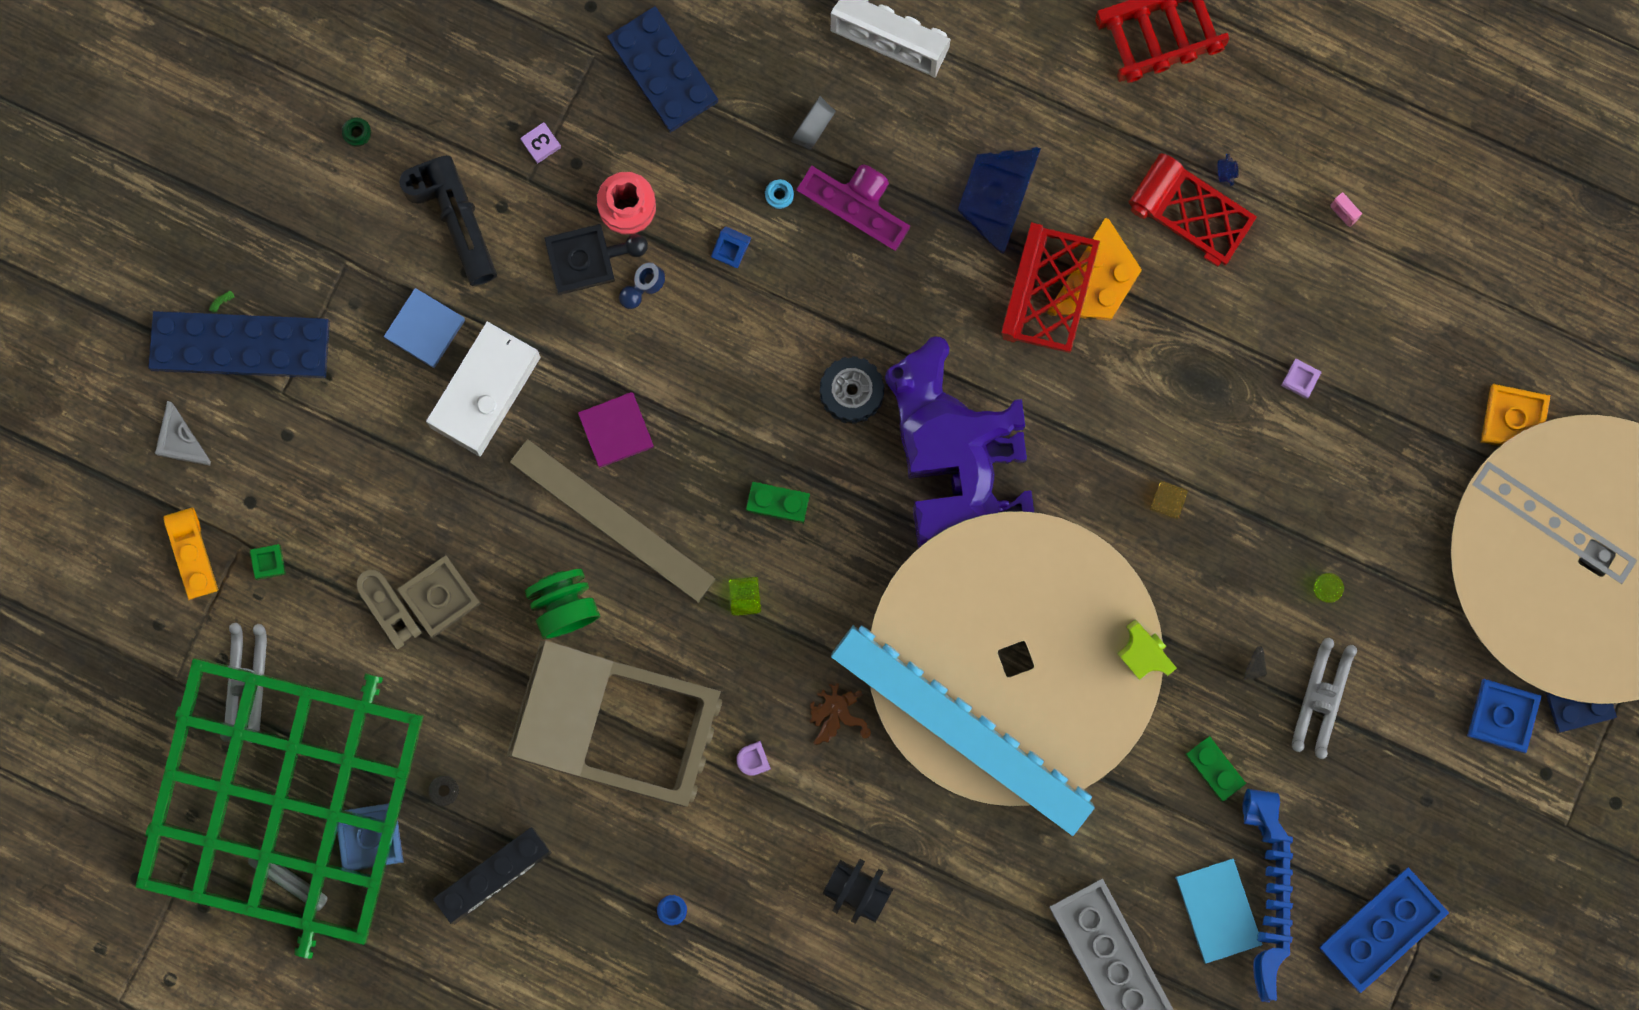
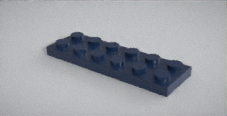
(239, 344)

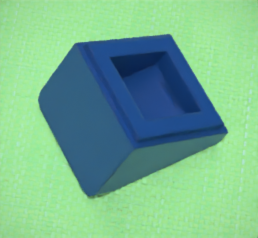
(731, 247)

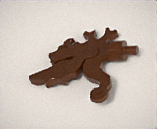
(836, 708)

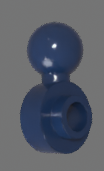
(647, 279)

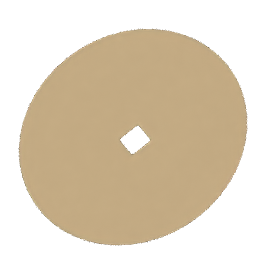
(1006, 584)
(1528, 591)

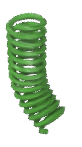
(220, 300)

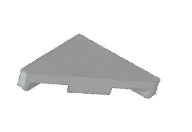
(177, 440)

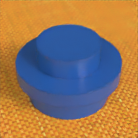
(672, 910)

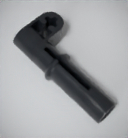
(445, 185)

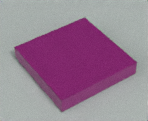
(616, 430)

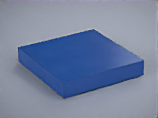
(1504, 716)

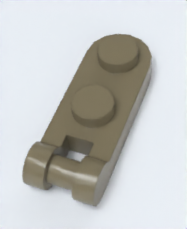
(386, 607)

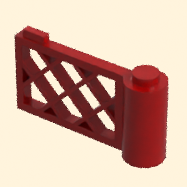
(1159, 188)

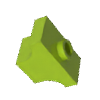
(1145, 652)

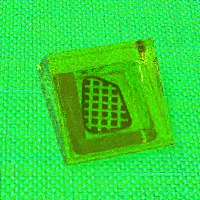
(744, 596)

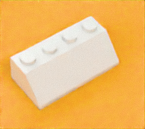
(890, 34)

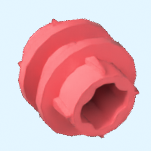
(630, 219)

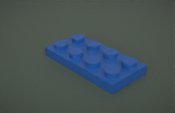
(1383, 930)

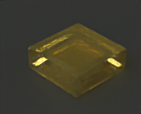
(1169, 499)

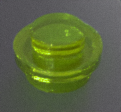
(1328, 588)

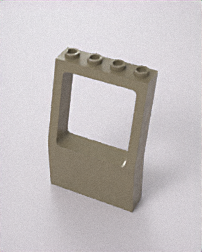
(564, 707)

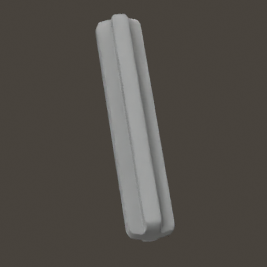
(290, 882)

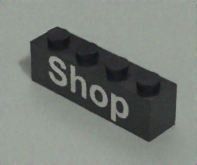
(492, 876)

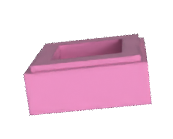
(1345, 209)

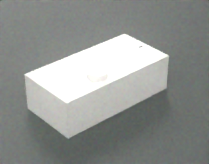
(483, 389)

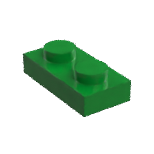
(778, 502)
(1215, 769)

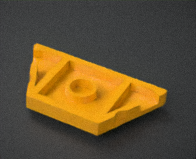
(1110, 280)

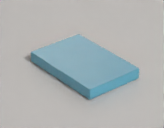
(1218, 911)

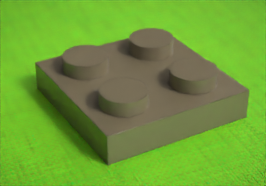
(439, 596)

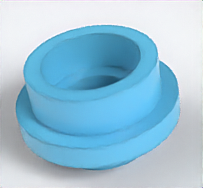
(777, 185)

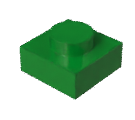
(267, 562)

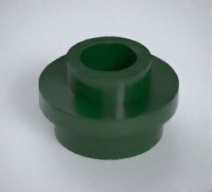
(350, 126)

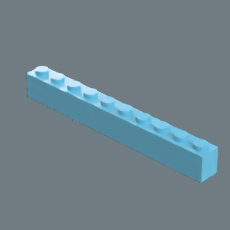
(963, 730)

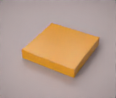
(1511, 412)

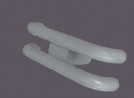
(236, 687)
(1323, 698)

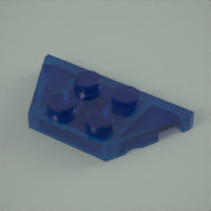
(997, 192)

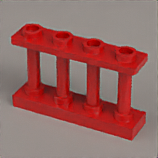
(1140, 10)

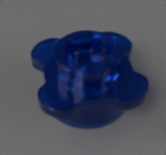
(1227, 170)

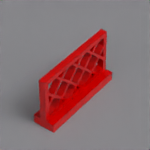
(1026, 280)

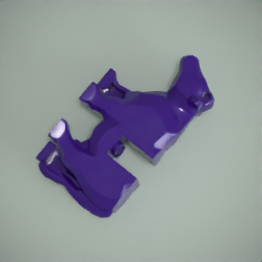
(949, 438)

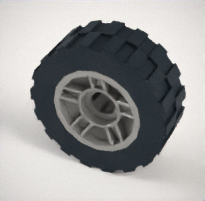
(857, 374)

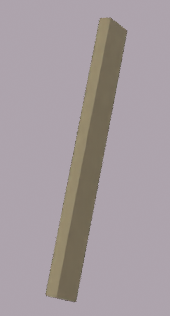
(612, 521)

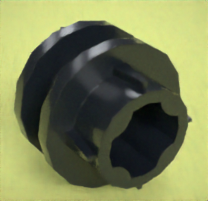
(857, 891)

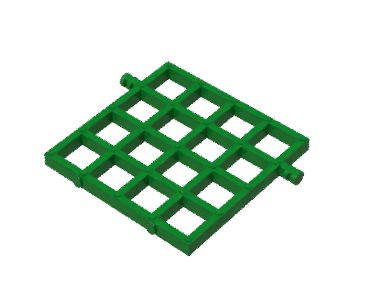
(279, 802)

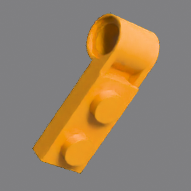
(190, 553)

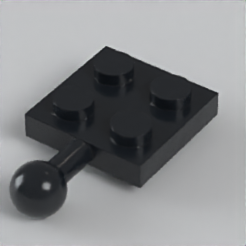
(583, 259)

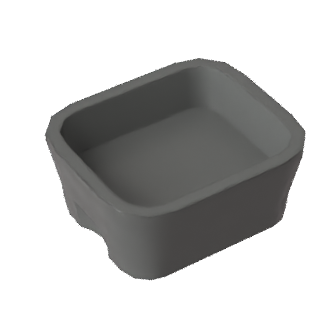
(813, 124)

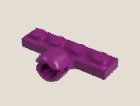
(857, 202)

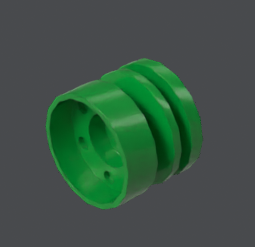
(561, 600)

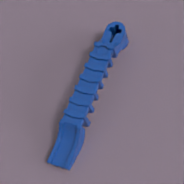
(1262, 810)

